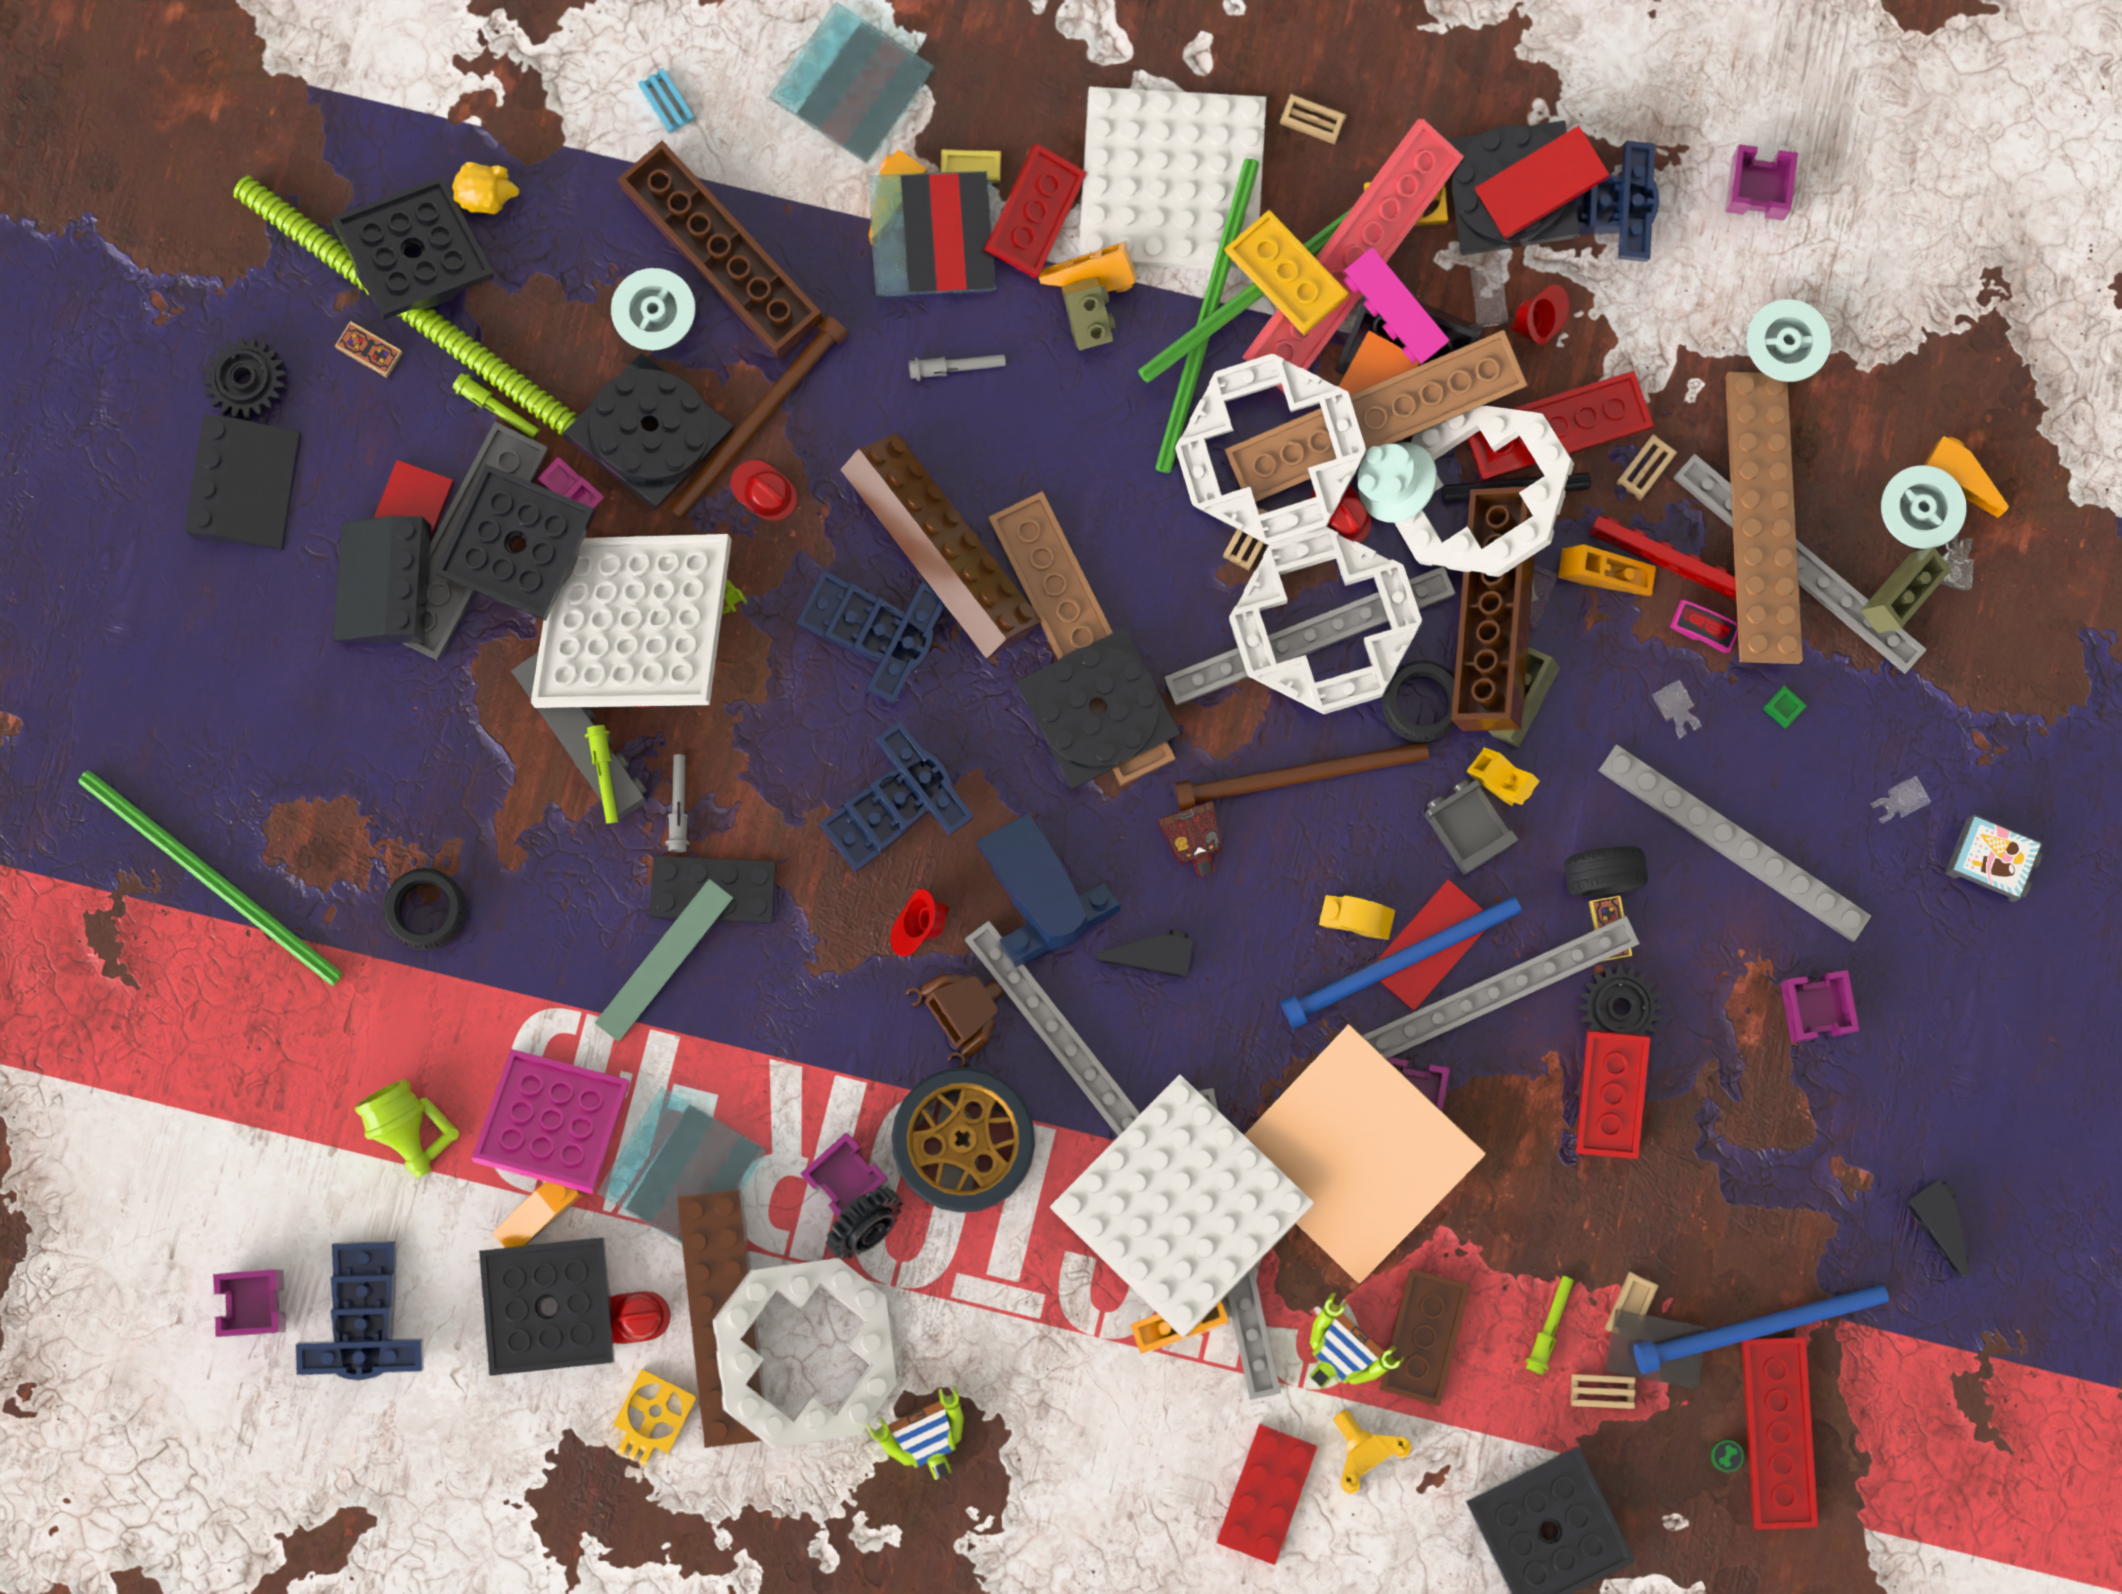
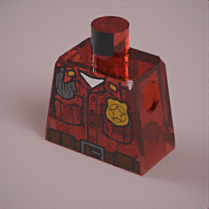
(1193, 837)

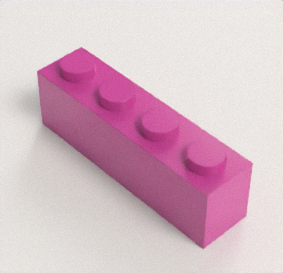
(1396, 305)

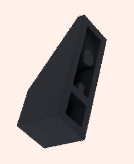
(1156, 954)
(1940, 1220)

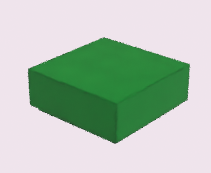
(1784, 707)

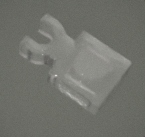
(1962, 567)
(1674, 704)
(1904, 798)

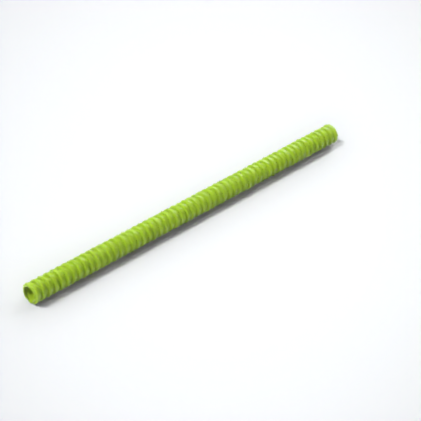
(424, 319)

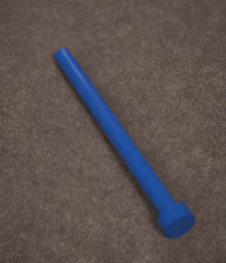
(1297, 1010)
(1650, 1356)

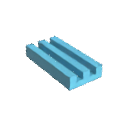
(653, 80)

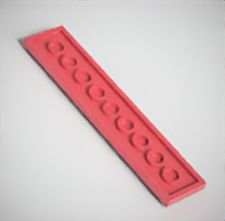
(1377, 221)

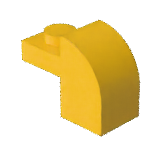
(1502, 778)
(1358, 916)

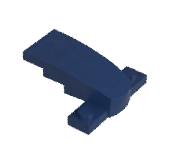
(1624, 203)
(874, 628)
(895, 802)
(1041, 891)
(362, 1318)

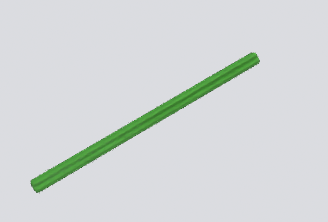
(1209, 306)
(1223, 314)
(210, 878)

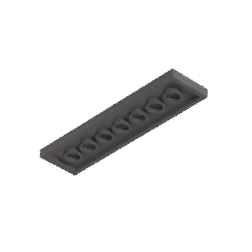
(447, 600)

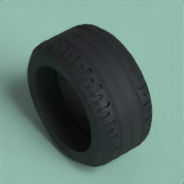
(1398, 722)
(1606, 871)
(397, 894)

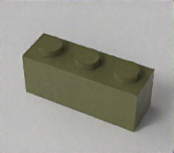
(1906, 590)
(1538, 679)

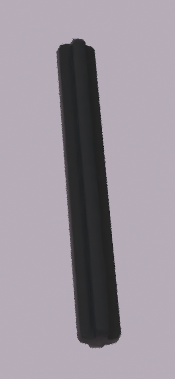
(1461, 491)

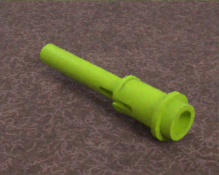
(482, 397)
(600, 757)
(1545, 1340)

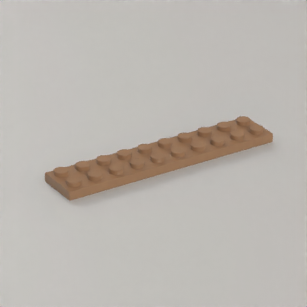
(1384, 414)
(1763, 519)
(1061, 598)

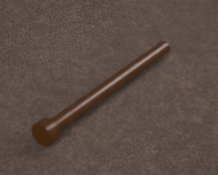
(830, 332)
(1190, 794)

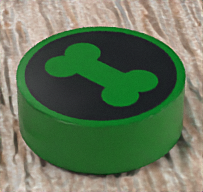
(1727, 1455)

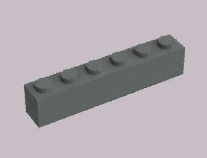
(570, 727)

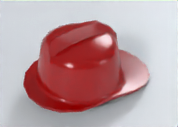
(1542, 315)
(763, 490)
(1350, 517)
(919, 921)
(638, 1317)

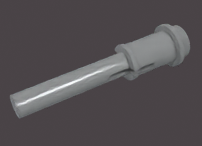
(939, 366)
(678, 834)

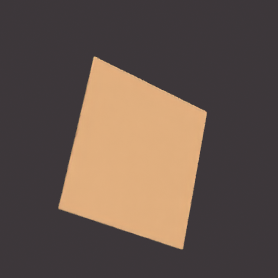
(1362, 1152)

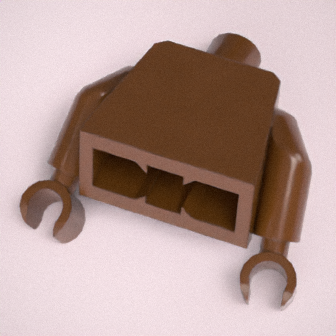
(962, 1009)

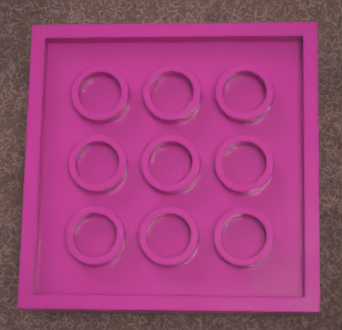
(551, 1121)

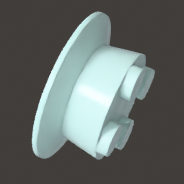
(653, 309)
(1788, 340)
(1396, 481)
(1923, 507)

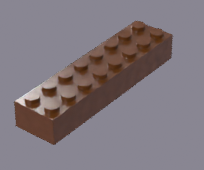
(720, 250)
(940, 545)
(1493, 623)
(714, 1267)

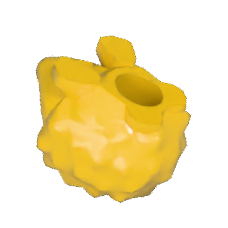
(483, 188)

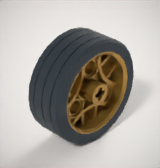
(975, 1087)

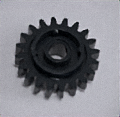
(232, 365)
(1620, 987)
(864, 1223)

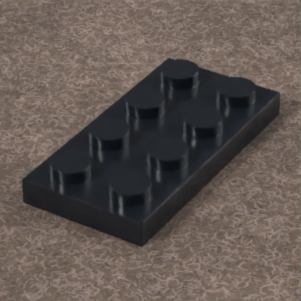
(681, 878)

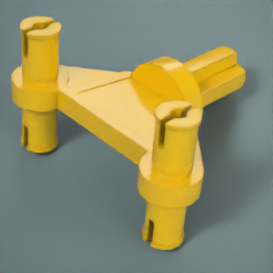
(1365, 1450)

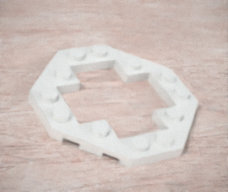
(1328, 478)
(1542, 498)
(1294, 675)
(739, 1361)

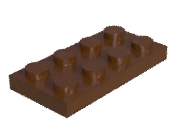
(1425, 1336)

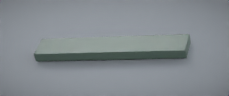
(664, 960)

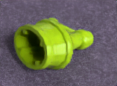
(395, 1119)

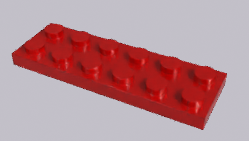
(1579, 419)
(1779, 1433)

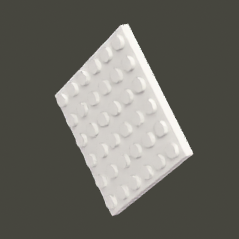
(1167, 172)
(635, 624)
(1182, 1206)

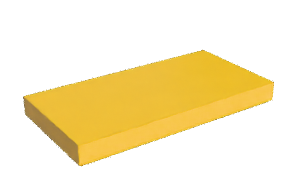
(1286, 272)

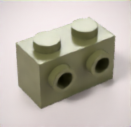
(1088, 314)

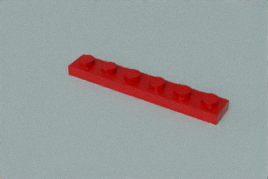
(1664, 555)

